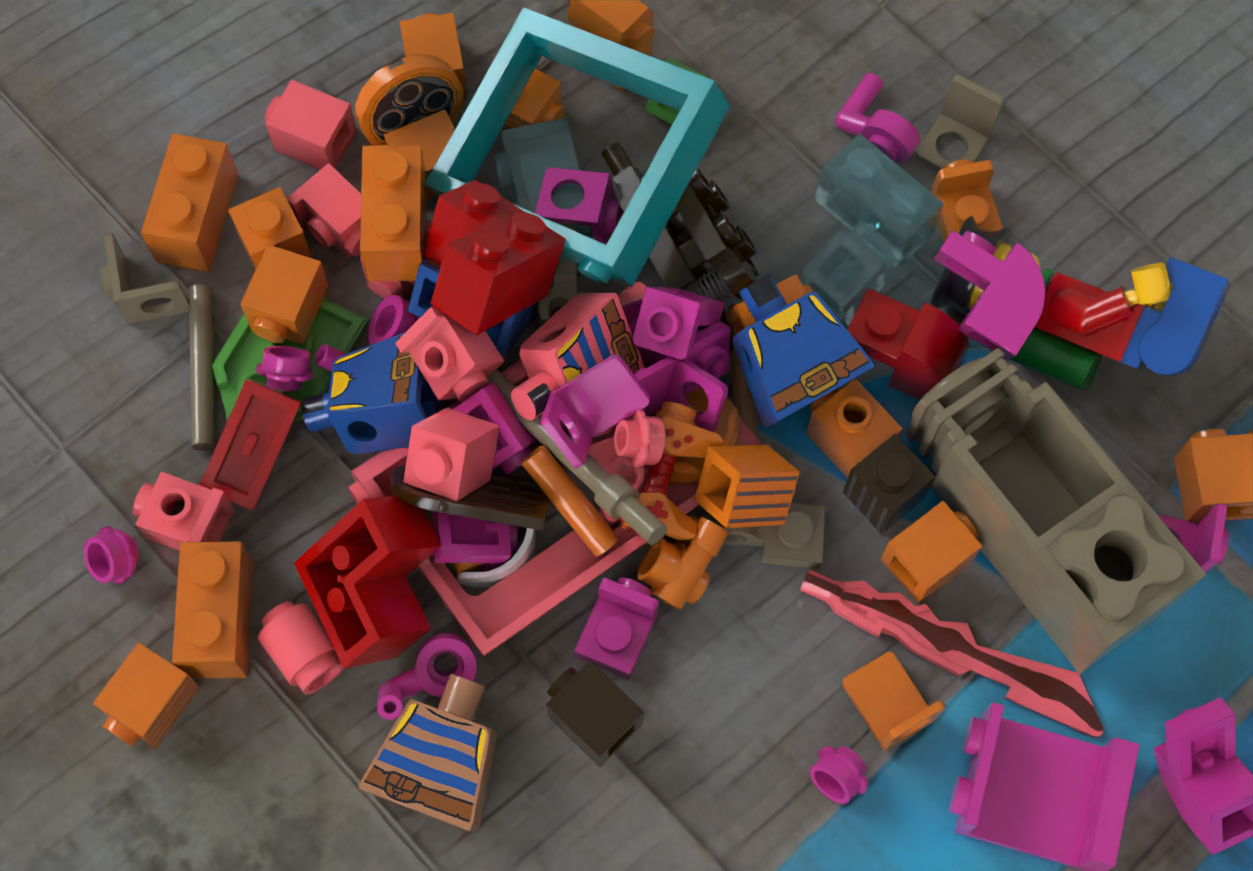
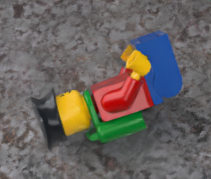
(1123, 324)

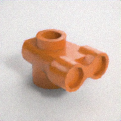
(678, 569)

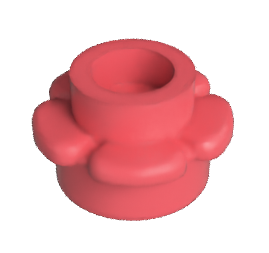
(640, 440)

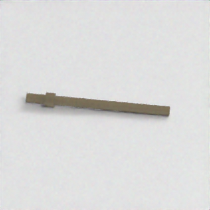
(611, 492)

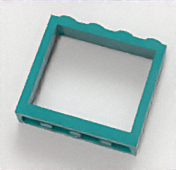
(700, 115)

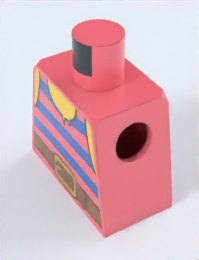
(569, 344)

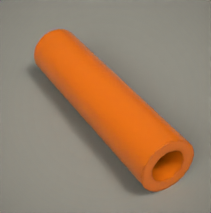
(569, 500)

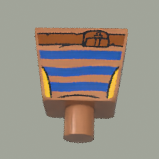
(437, 758)

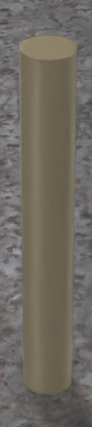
(201, 368)

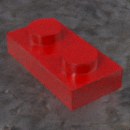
(250, 443)

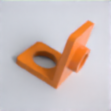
(889, 700)

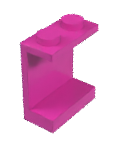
(1044, 791)

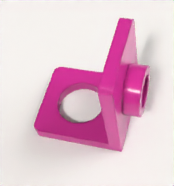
(597, 209)
(667, 383)
(592, 405)
(1203, 540)

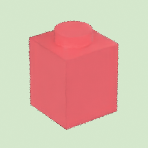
(310, 125)
(451, 454)

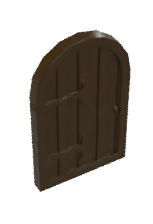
(500, 500)

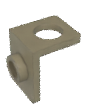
(966, 114)
(129, 302)

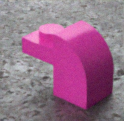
(1010, 294)
(1206, 776)

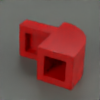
(916, 343)

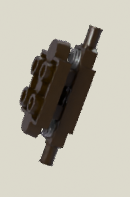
(715, 244)

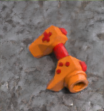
(681, 440)

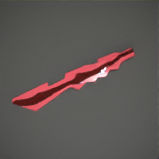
(950, 645)

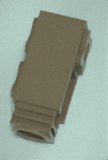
(1050, 508)

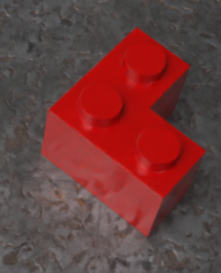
(489, 256)
(361, 579)

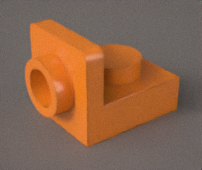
(966, 193)

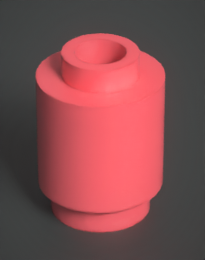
(300, 646)

